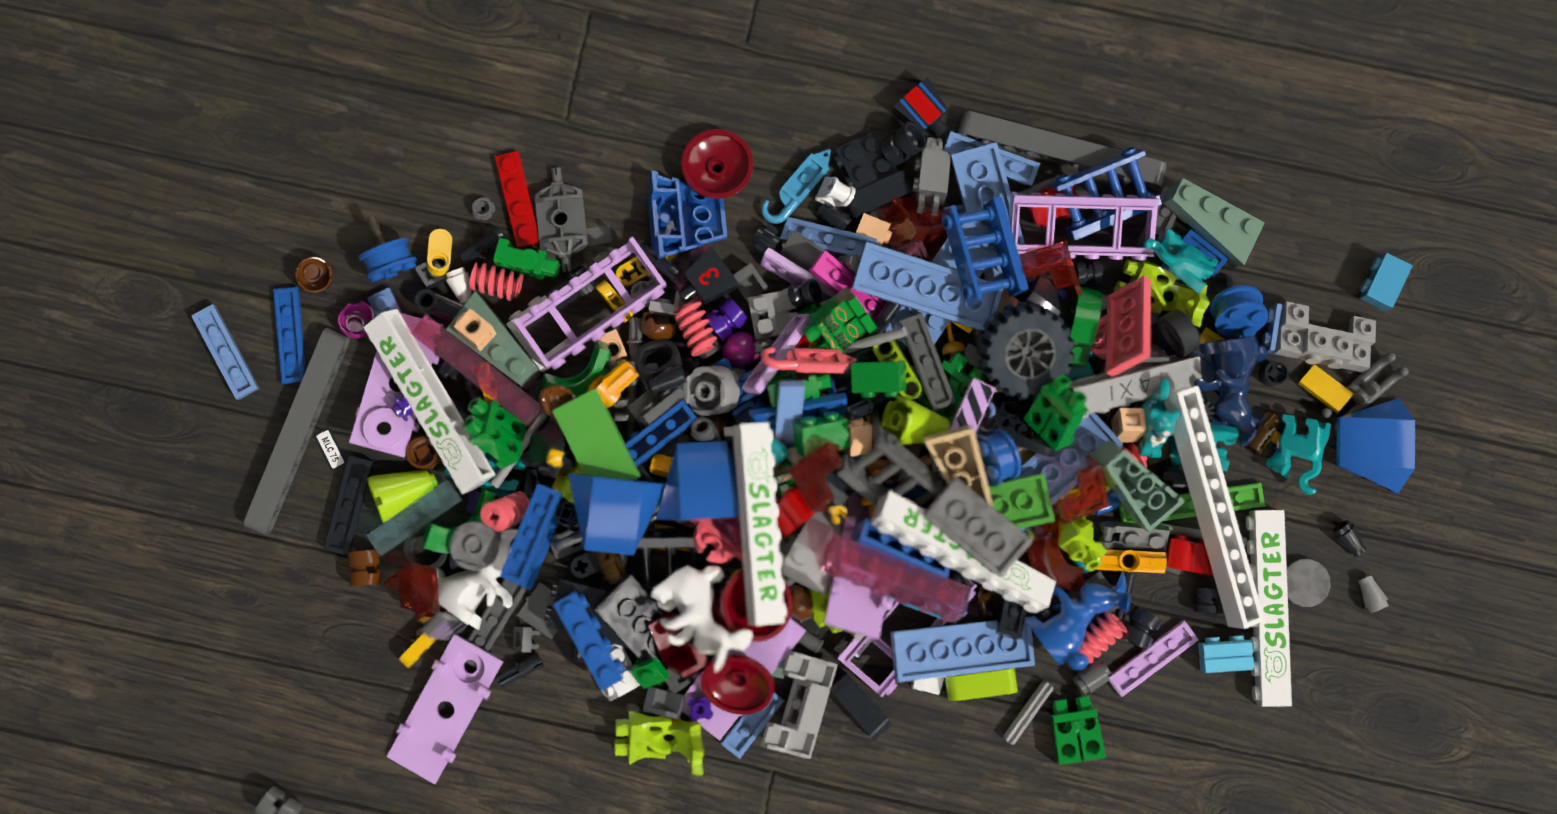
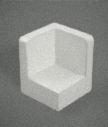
(930, 685)

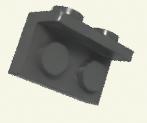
(652, 405)

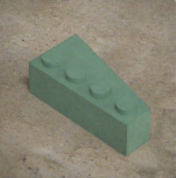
(1215, 220)
(503, 349)
(1136, 487)

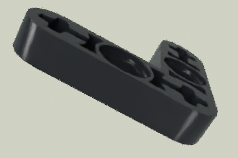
(1013, 422)

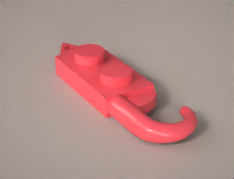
(810, 360)

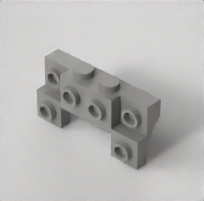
(1325, 345)
(804, 706)

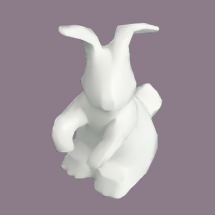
(465, 590)
(693, 596)

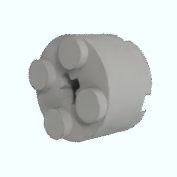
(712, 390)

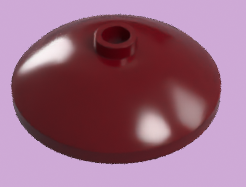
(722, 150)
(735, 610)
(739, 685)

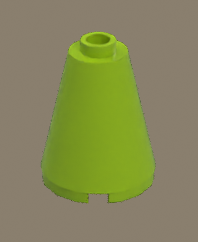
(911, 421)
(399, 490)

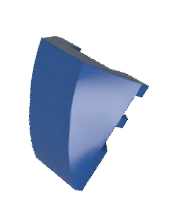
(682, 217)
(1378, 444)
(700, 483)
(613, 511)

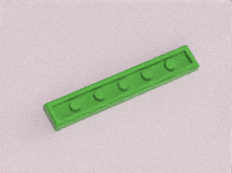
(1241, 497)

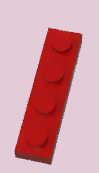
(518, 199)

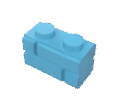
(1226, 655)

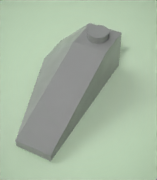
(808, 551)

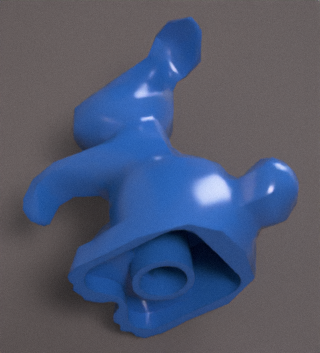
(1066, 631)

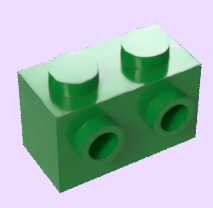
(878, 377)
(814, 432)

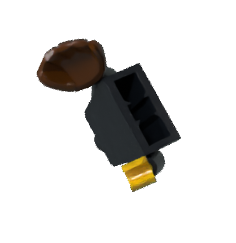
(549, 447)
(843, 491)

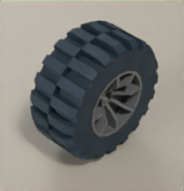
(1025, 349)

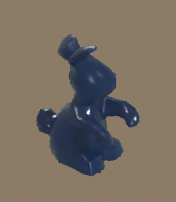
(1233, 364)

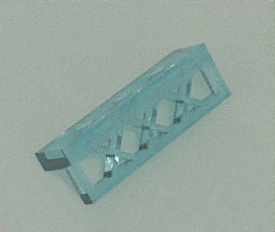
(414, 517)

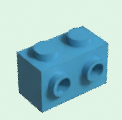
(1385, 281)

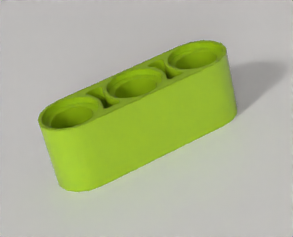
(897, 354)
(981, 684)

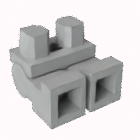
(771, 313)

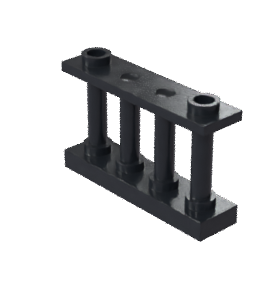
(669, 540)

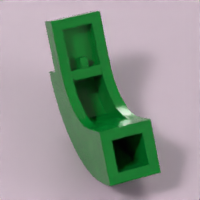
(1084, 323)
(580, 383)
(438, 537)

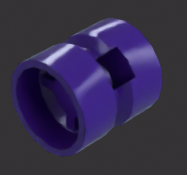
(726, 318)

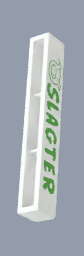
(428, 400)
(906, 522)
(759, 524)
(1272, 635)

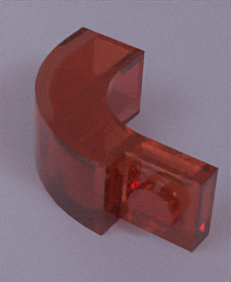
(1047, 559)

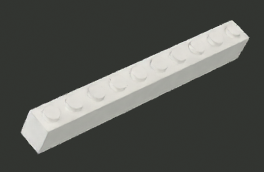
(1214, 509)

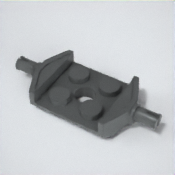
(567, 238)

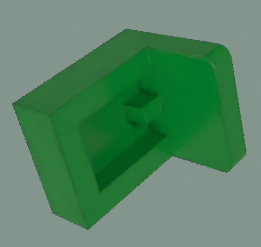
(649, 672)

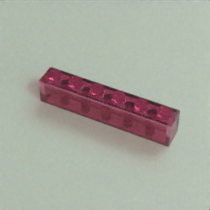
(477, 370)
(895, 579)

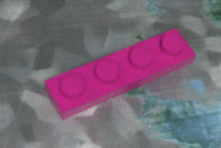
(837, 277)

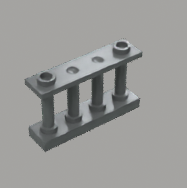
(871, 486)

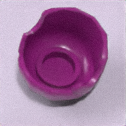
(354, 319)
(740, 350)

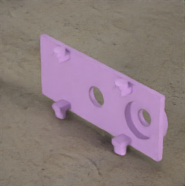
(377, 406)
(853, 606)
(768, 653)
(429, 739)

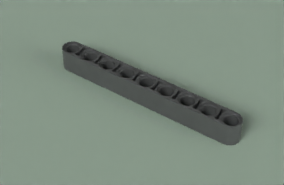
(1054, 147)
(296, 431)

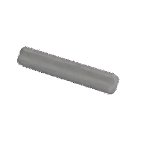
(1028, 712)

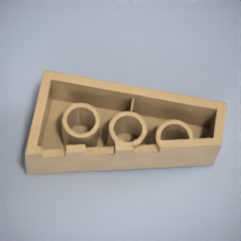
(959, 456)

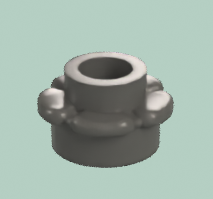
(483, 202)

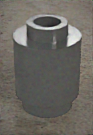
(704, 431)
(1092, 677)

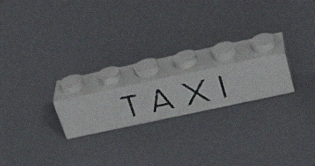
(1136, 382)

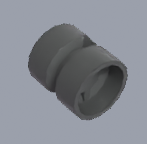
(277, 799)

